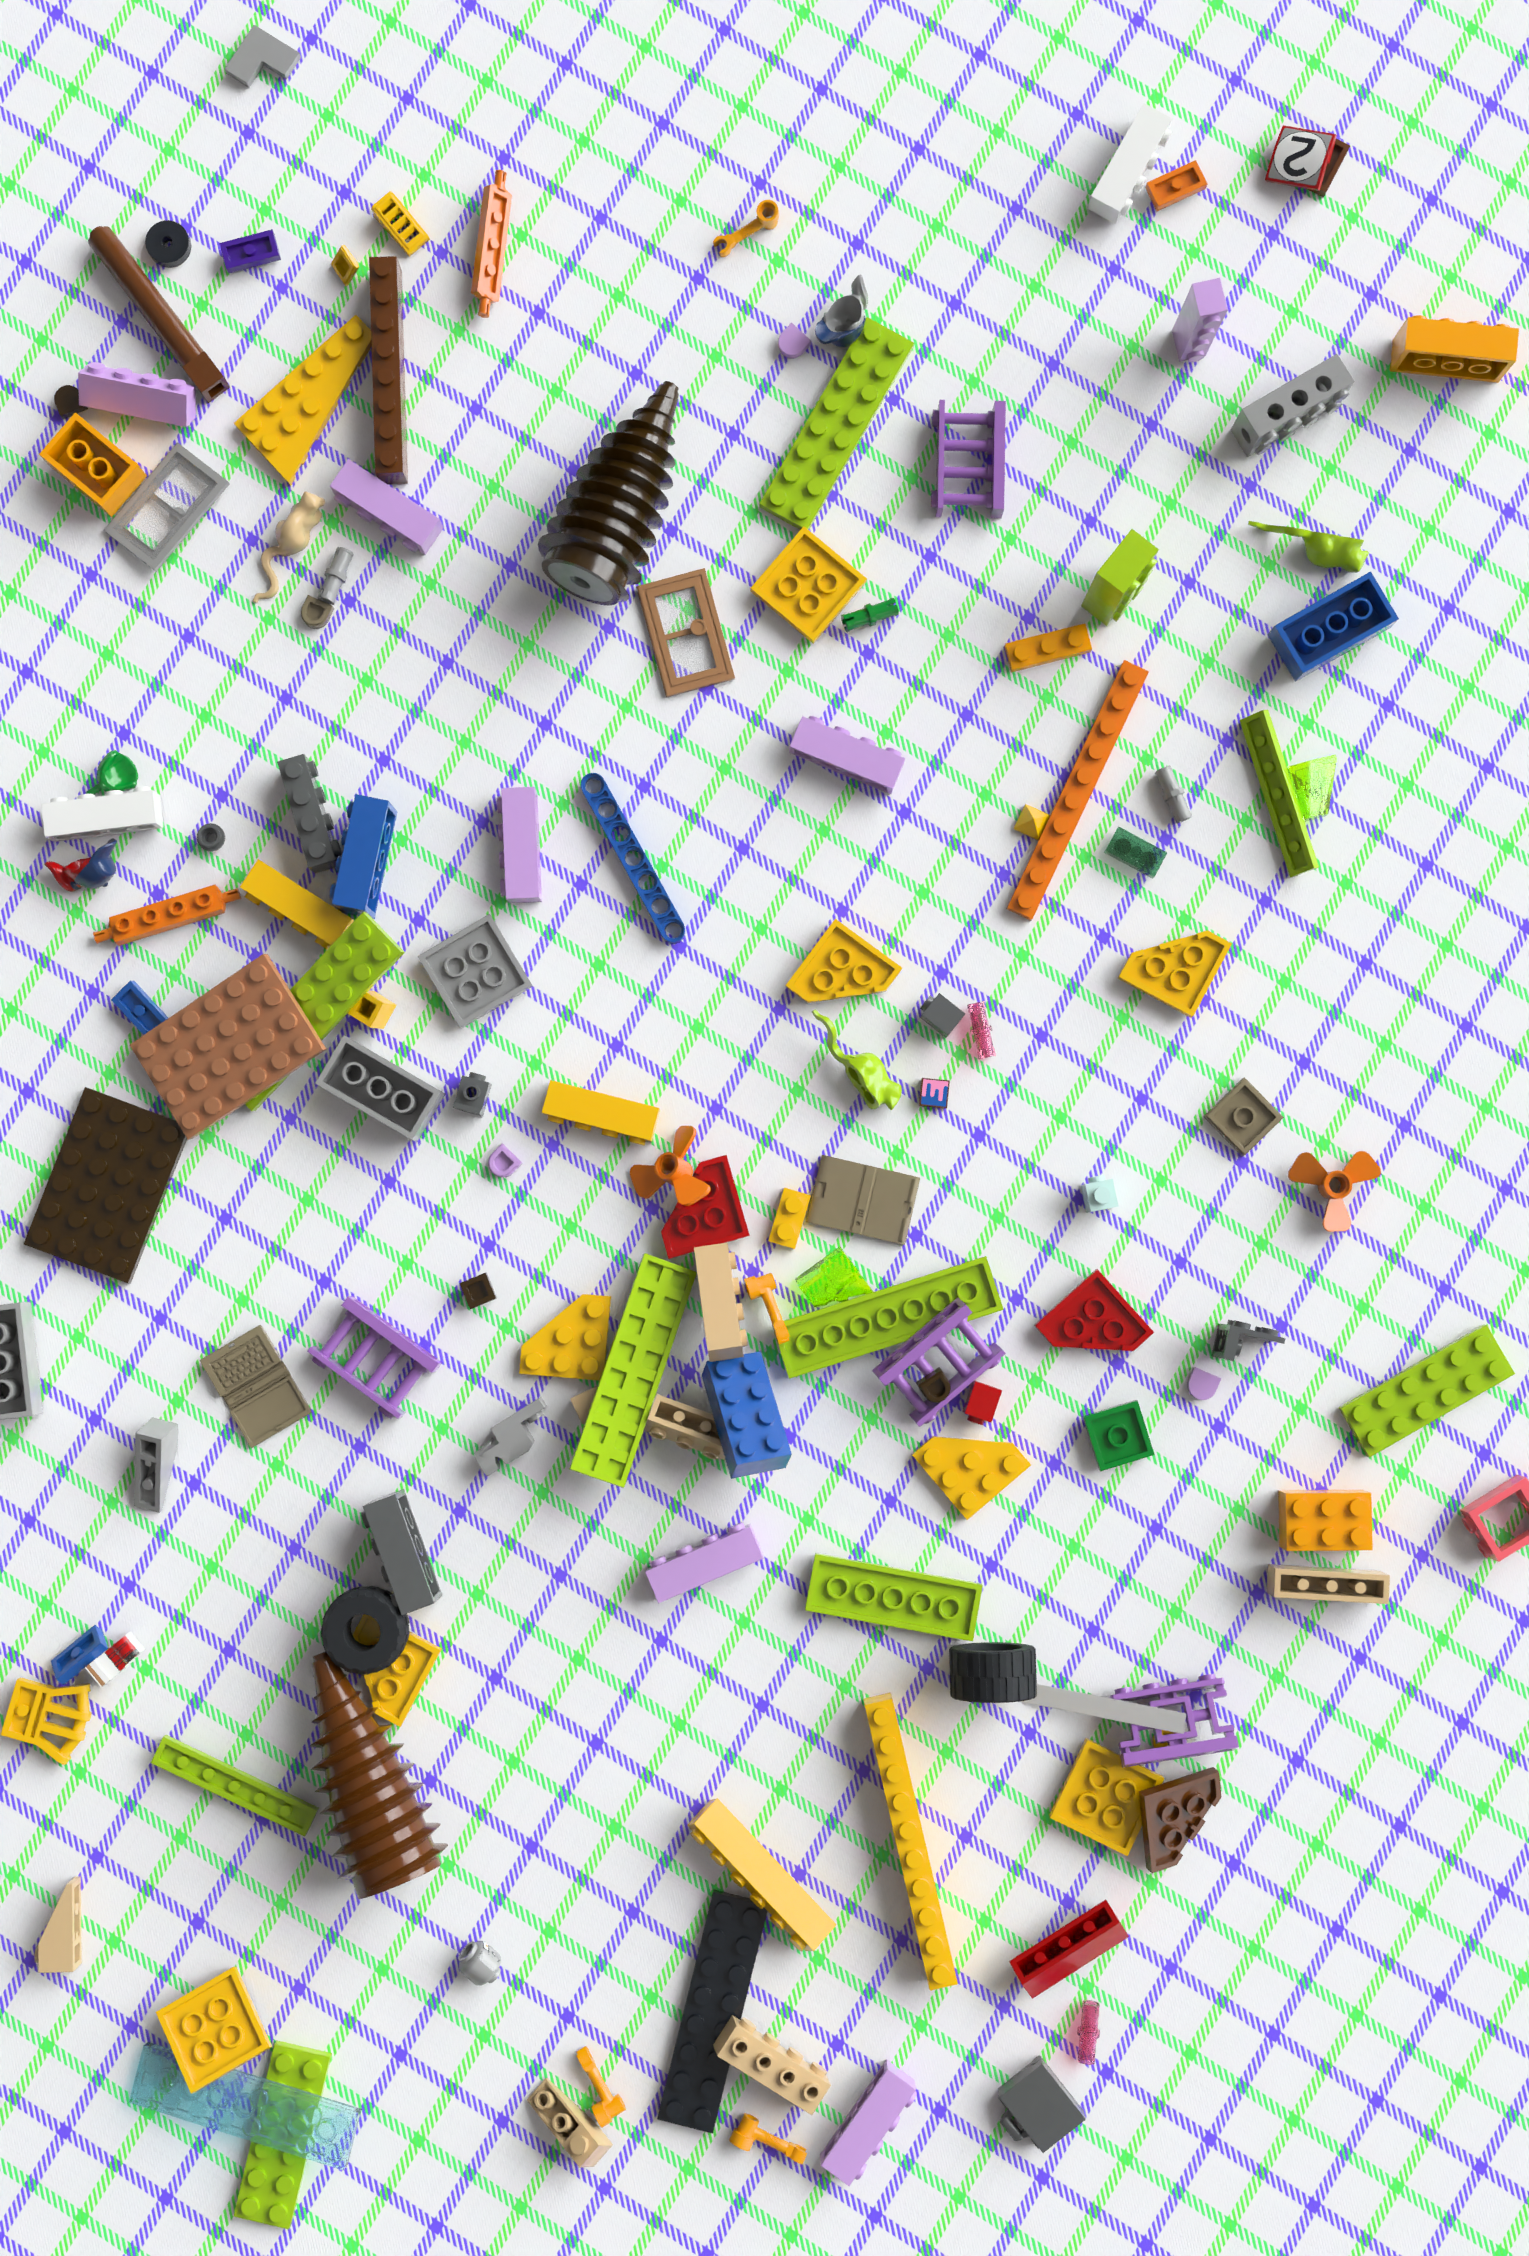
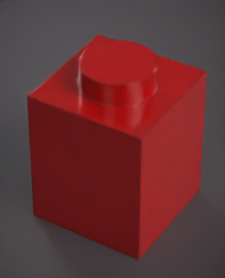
(981, 1402)

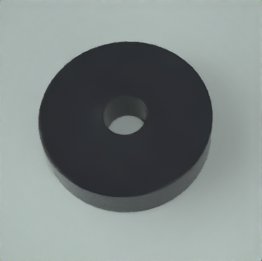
(162, 233)

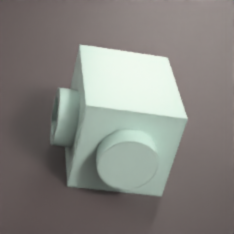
(1099, 1194)

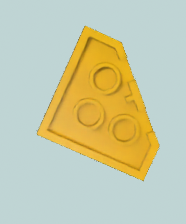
(842, 968)
(1177, 970)
(571, 1342)
(970, 1469)
(399, 1684)

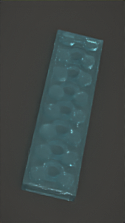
(249, 2109)

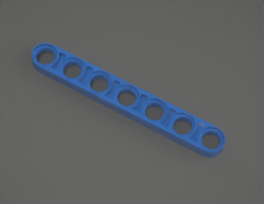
(623, 848)

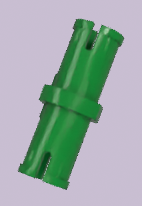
(870, 614)

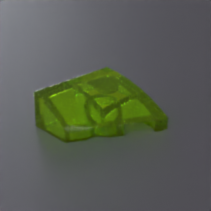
(1313, 785)

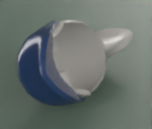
(845, 317)

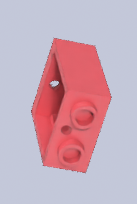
(1473, 1523)

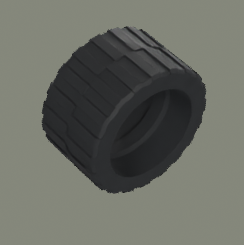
(993, 1672)

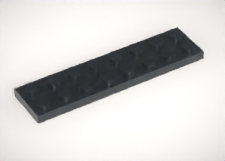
(714, 1995)

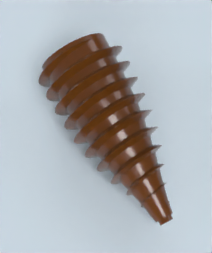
(368, 1790)

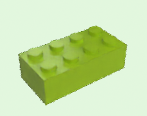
(1120, 578)

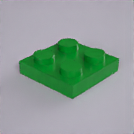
(1118, 1435)

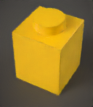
(373, 1010)

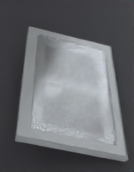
(166, 507)

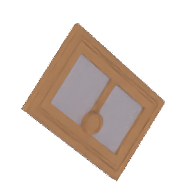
(685, 632)

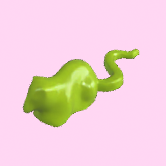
(1324, 548)
(864, 1071)

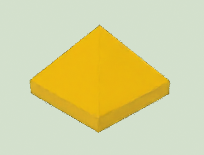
(345, 265)
(1031, 822)

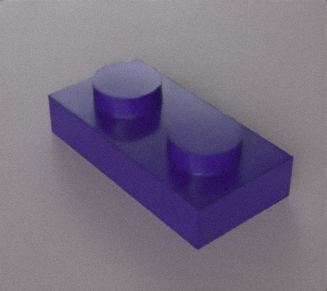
(250, 251)

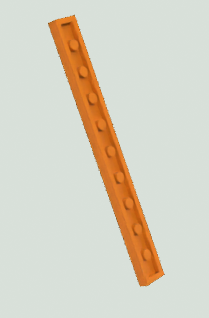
(1077, 790)

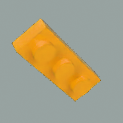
(1048, 647)

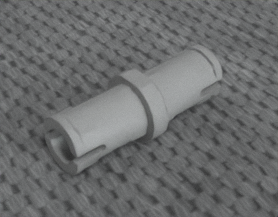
(335, 575)
(1173, 794)

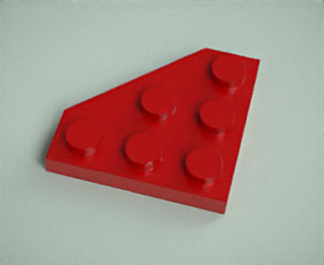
(710, 1220)
(1094, 1318)

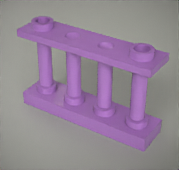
(993, 446)
(377, 1330)
(930, 1335)

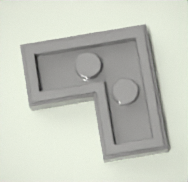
(261, 50)

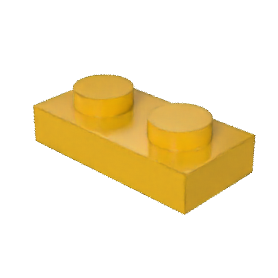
(789, 1218)

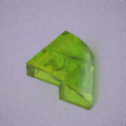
(832, 1280)

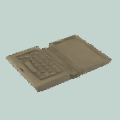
(863, 1199)
(256, 1386)

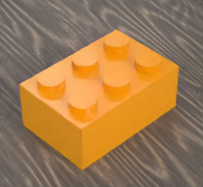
(93, 464)
(1325, 1520)

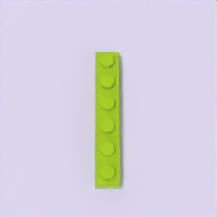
(1279, 793)
(235, 1785)

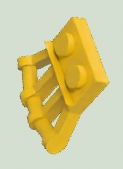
(29, 1712)

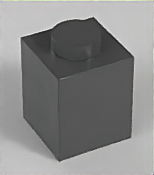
(941, 1014)

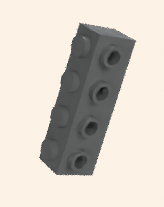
(309, 812)

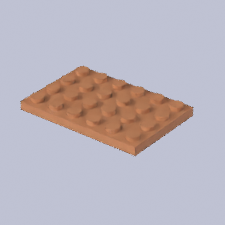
(227, 1046)

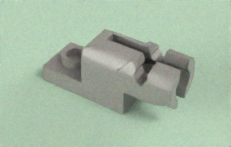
(511, 1439)

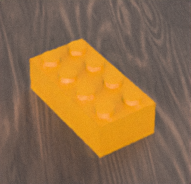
(1454, 349)

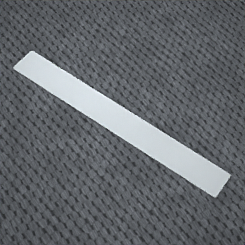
(1109, 1708)

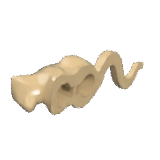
(291, 536)

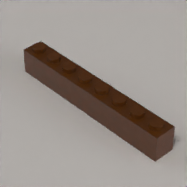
(388, 370)

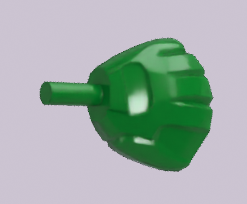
(115, 773)

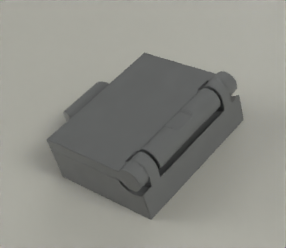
(1039, 2105)

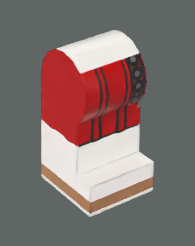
(115, 1659)

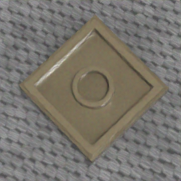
(1243, 1117)

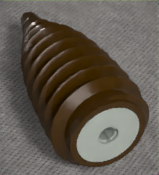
(613, 506)

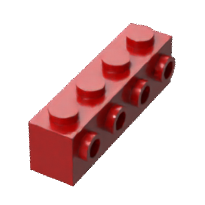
(1068, 1949)

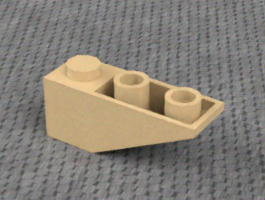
(570, 2125)

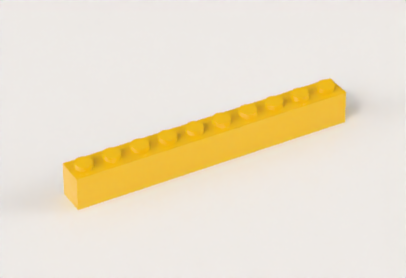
(910, 1841)

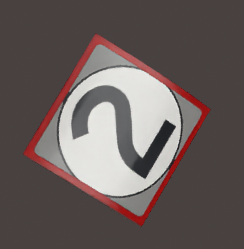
(1300, 157)

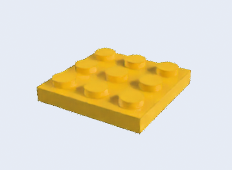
(808, 584)
(1103, 1797)
(213, 2029)

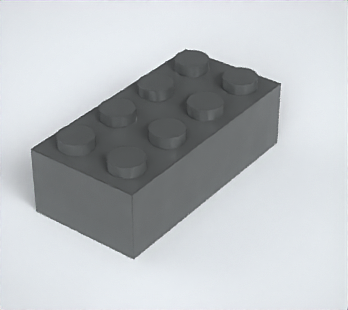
(401, 1552)

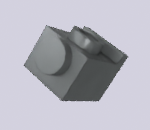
(476, 1104)

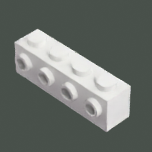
(1129, 164)
(102, 814)

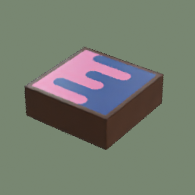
(934, 1093)

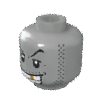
(479, 1963)

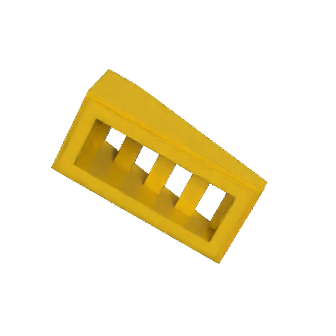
(389, 208)

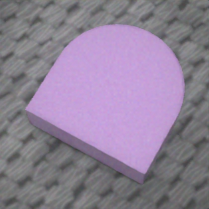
(793, 342)
(503, 1162)
(1202, 1384)

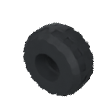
(348, 1652)

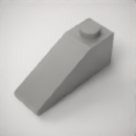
(154, 1460)

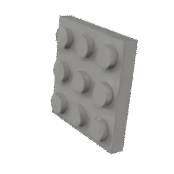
(475, 971)

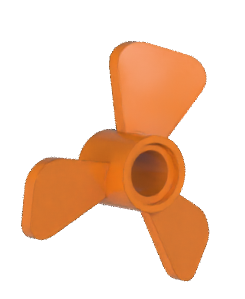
(1358, 1169)
(673, 1170)

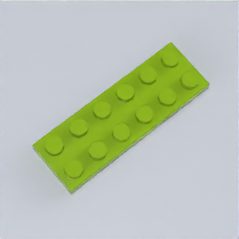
(1426, 1390)
(893, 1597)
(270, 2175)

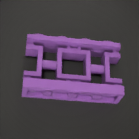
(1177, 1743)

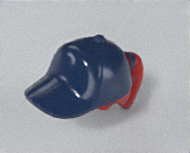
(86, 872)

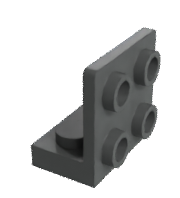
(1227, 1340)

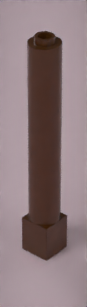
(158, 313)

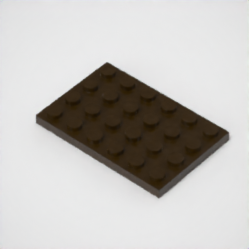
(107, 1185)

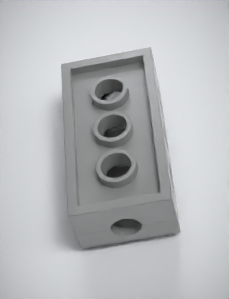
(1292, 406)

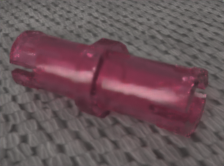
(981, 1030)
(1088, 2032)

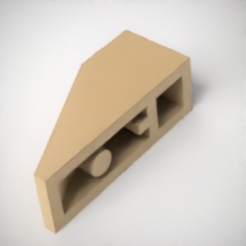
(61, 1942)

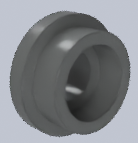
(203, 834)

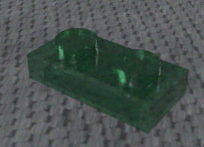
(1135, 852)

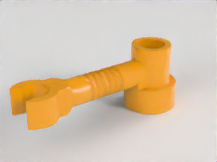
(764, 209)
(763, 1287)
(609, 2105)
(749, 2132)

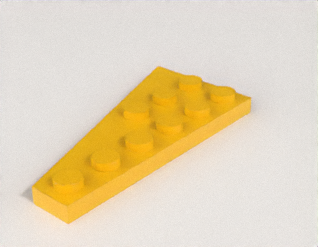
(302, 403)

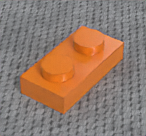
(1176, 185)

